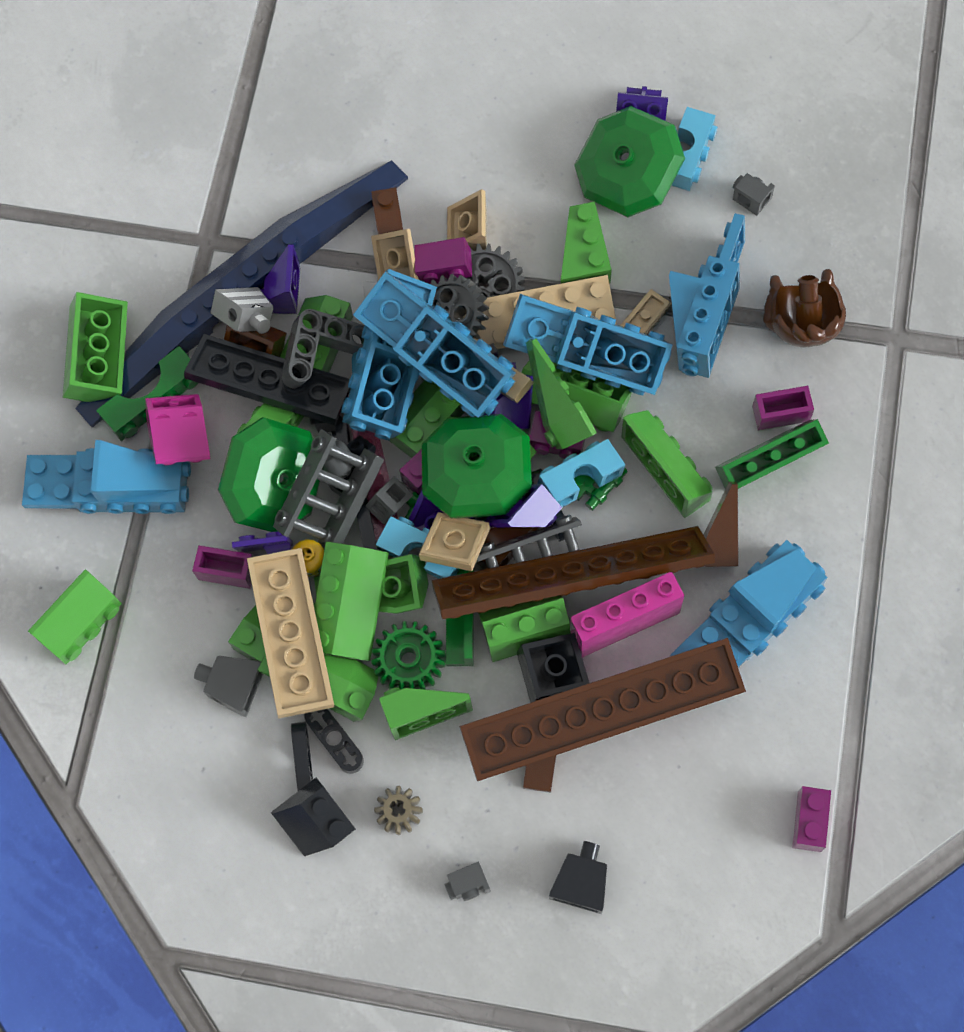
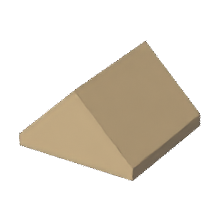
(469, 220)
(394, 252)

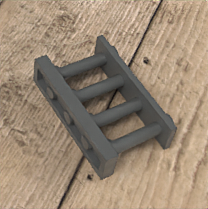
(350, 501)
(563, 524)

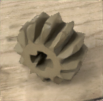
(389, 815)

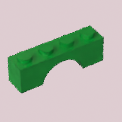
(128, 414)

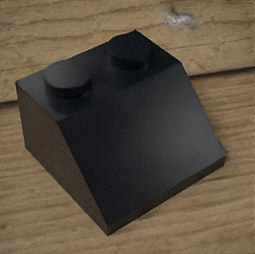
(552, 666)
(313, 819)

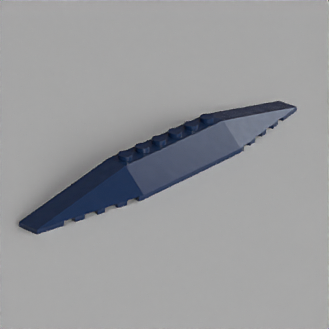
(190, 314)

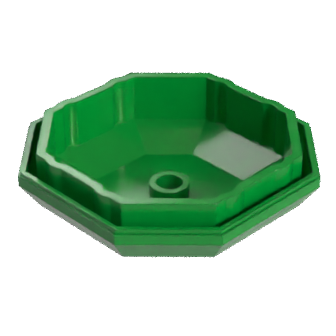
(644, 176)
(254, 468)
(480, 486)

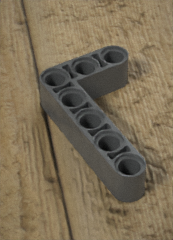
(312, 337)

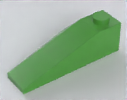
(561, 417)
(403, 585)
(350, 682)

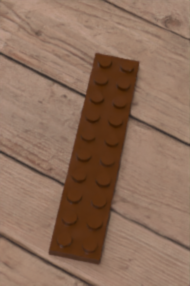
(572, 572)
(602, 709)

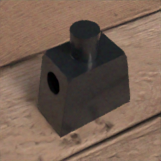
(581, 880)

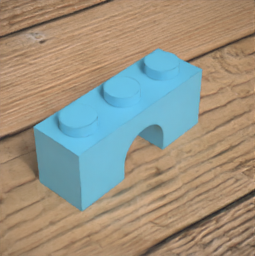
(696, 131)
(597, 461)
(401, 537)

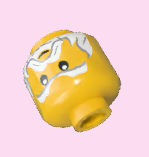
(313, 556)

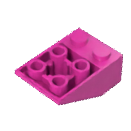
(177, 429)

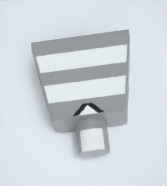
(243, 309)

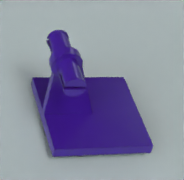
(644, 100)
(273, 543)

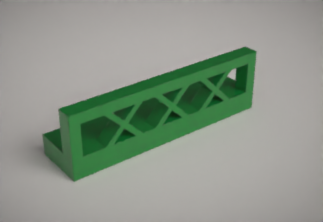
(460, 638)

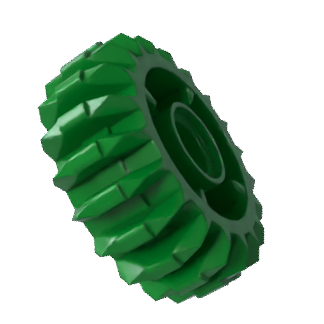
(408, 641)

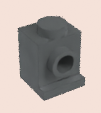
(752, 193)
(389, 500)
(466, 882)

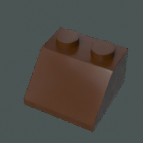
(269, 342)

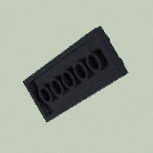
(259, 378)

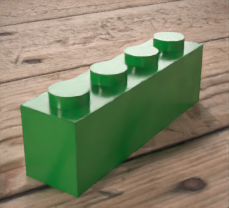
(773, 454)

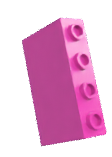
(627, 614)

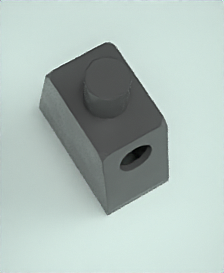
(231, 682)

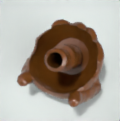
(805, 312)

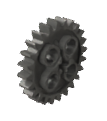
(500, 262)
(465, 300)

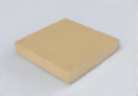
(454, 541)

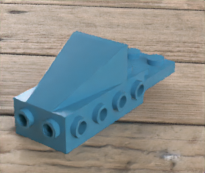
(706, 302)
(591, 344)
(436, 346)
(380, 380)
(106, 481)
(761, 603)

